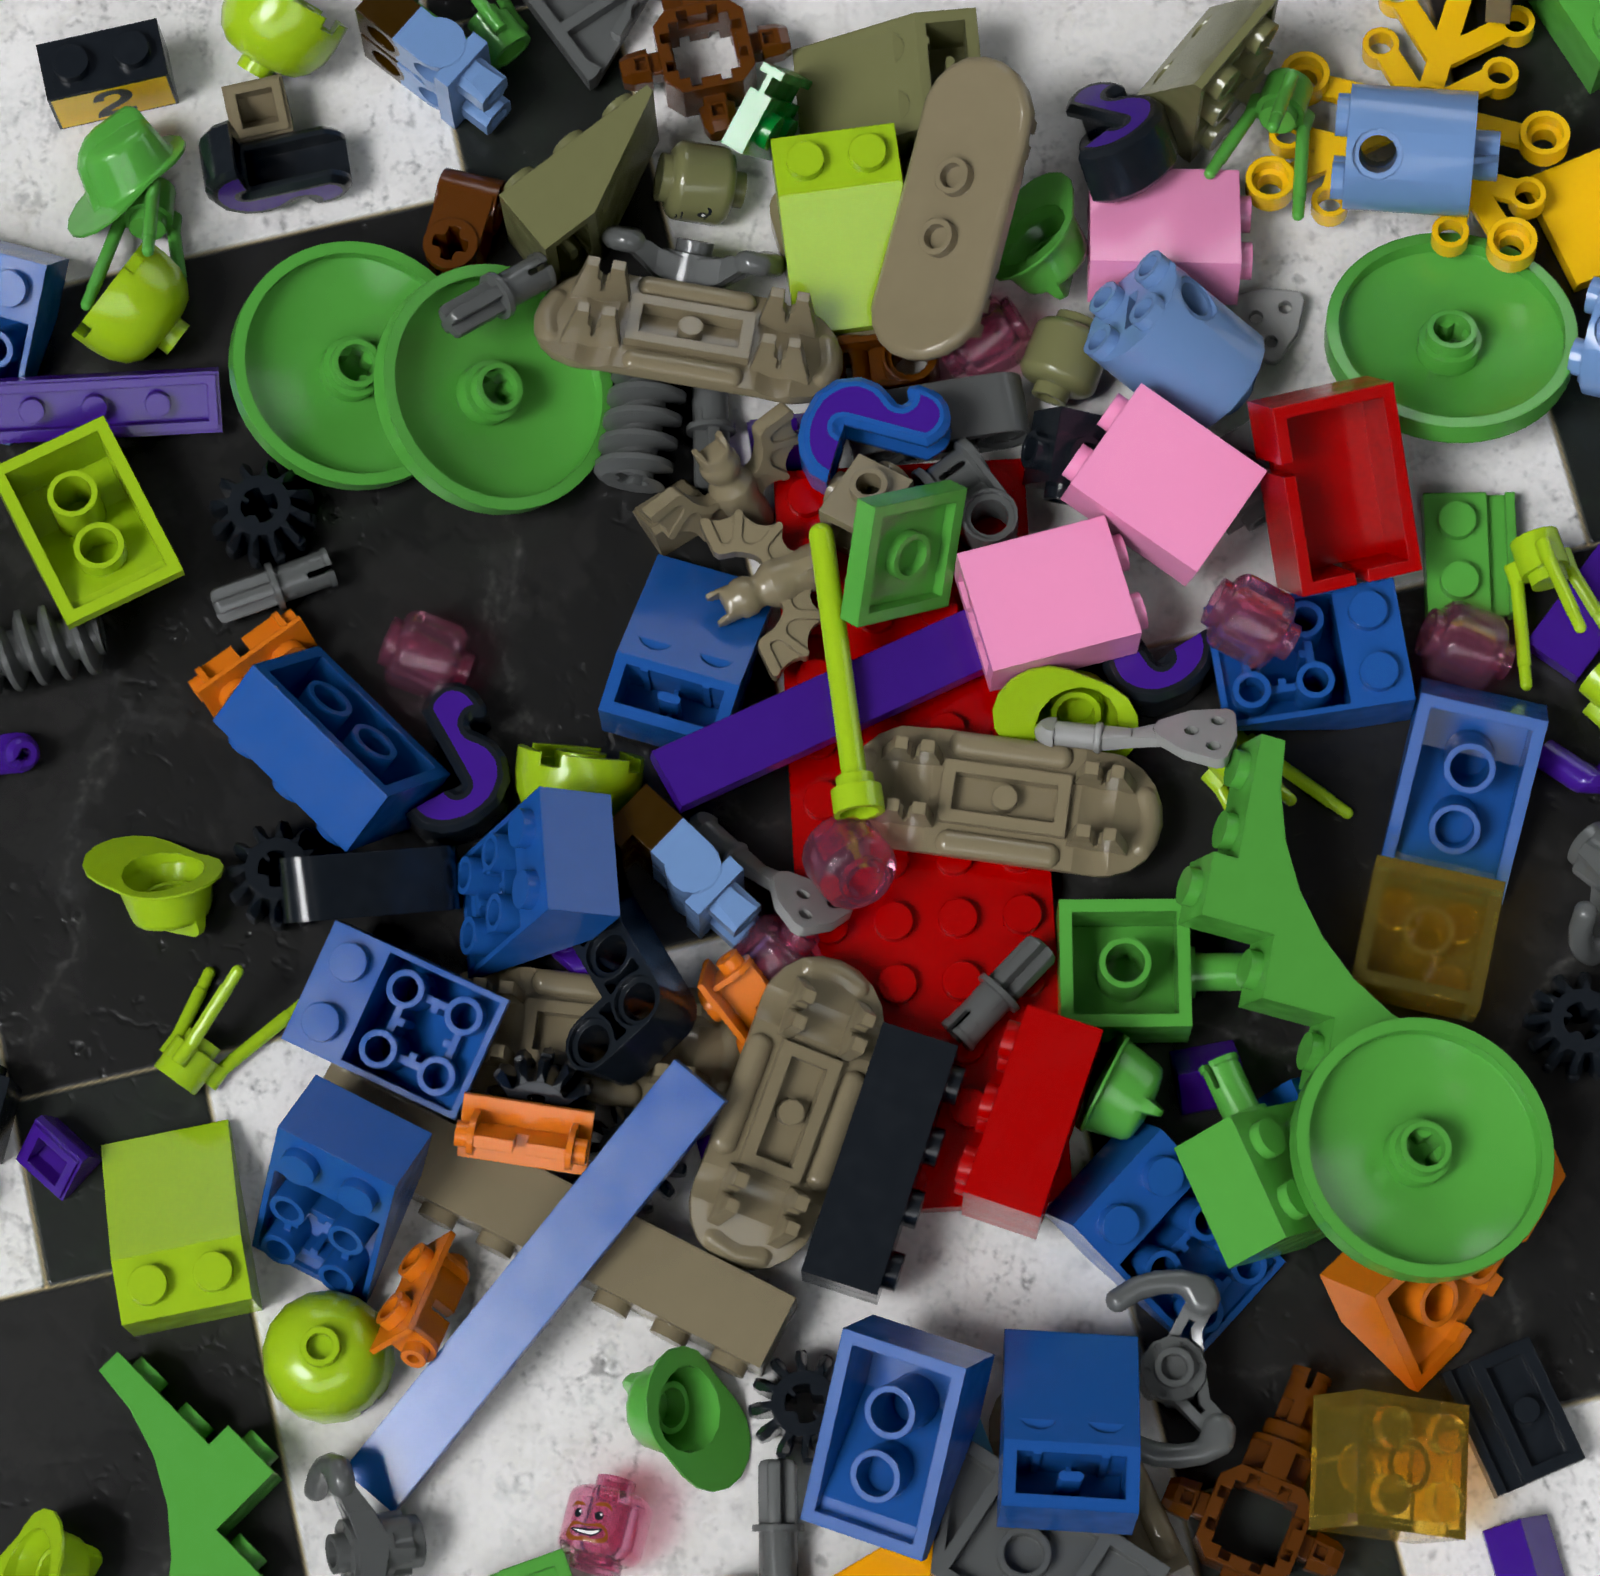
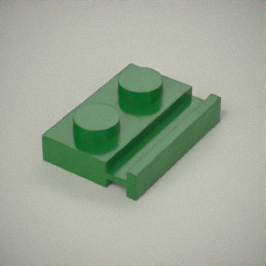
(766, 112)

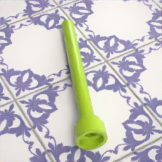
(855, 787)

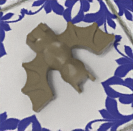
(729, 482)
(781, 581)

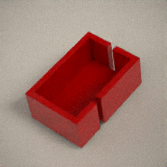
(1335, 485)
(1027, 1120)

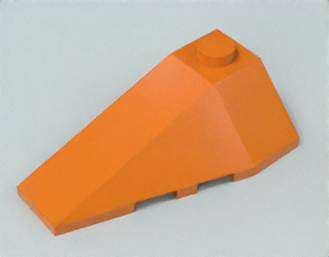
(1411, 1323)

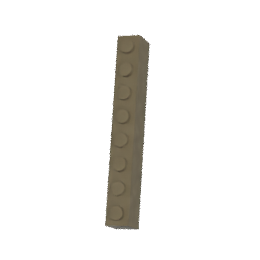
(644, 1271)

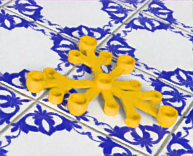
(1442, 51)

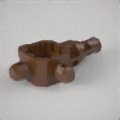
(716, 97)
(1274, 1468)

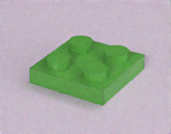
(903, 552)

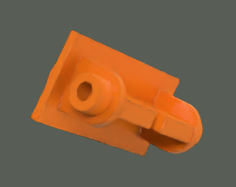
(269, 640)
(732, 992)
(524, 1133)
(428, 1280)

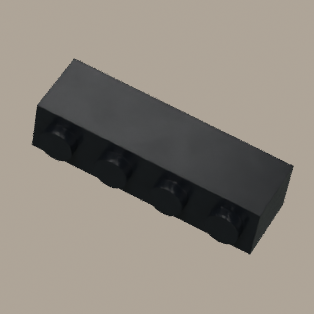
(881, 1163)

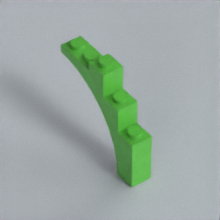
(1255, 899)
(203, 1482)

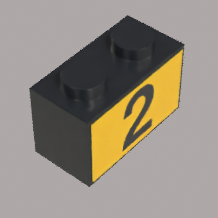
(106, 70)

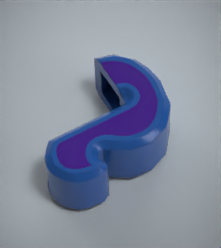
(869, 415)

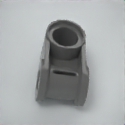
(984, 494)

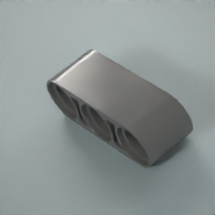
(982, 408)

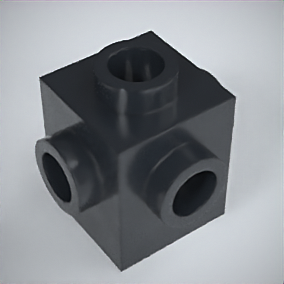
(1053, 443)

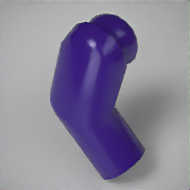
(1569, 769)

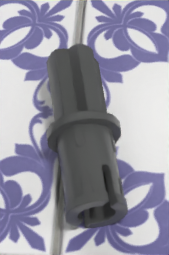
(497, 295)
(709, 415)
(272, 587)
(999, 992)
(778, 1517)

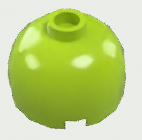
(279, 36)
(138, 310)
(579, 770)
(322, 1359)

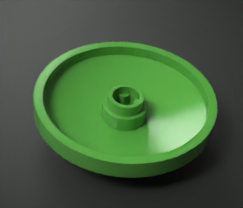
(1457, 337)
(309, 356)
(485, 412)
(1421, 1150)

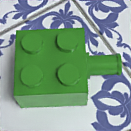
(1133, 968)
(1246, 1172)

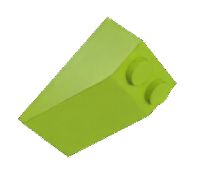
(837, 217)
(86, 522)
(178, 1229)

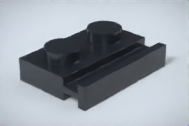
(1513, 1417)

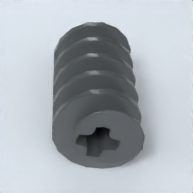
(636, 435)
(49, 644)

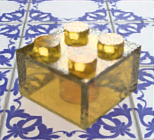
(1427, 937)
(1389, 1467)

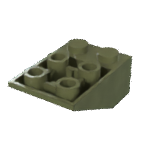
(882, 72)
(1214, 72)
(582, 186)

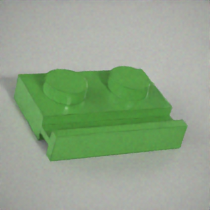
(1467, 549)

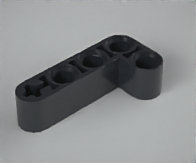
(642, 1003)

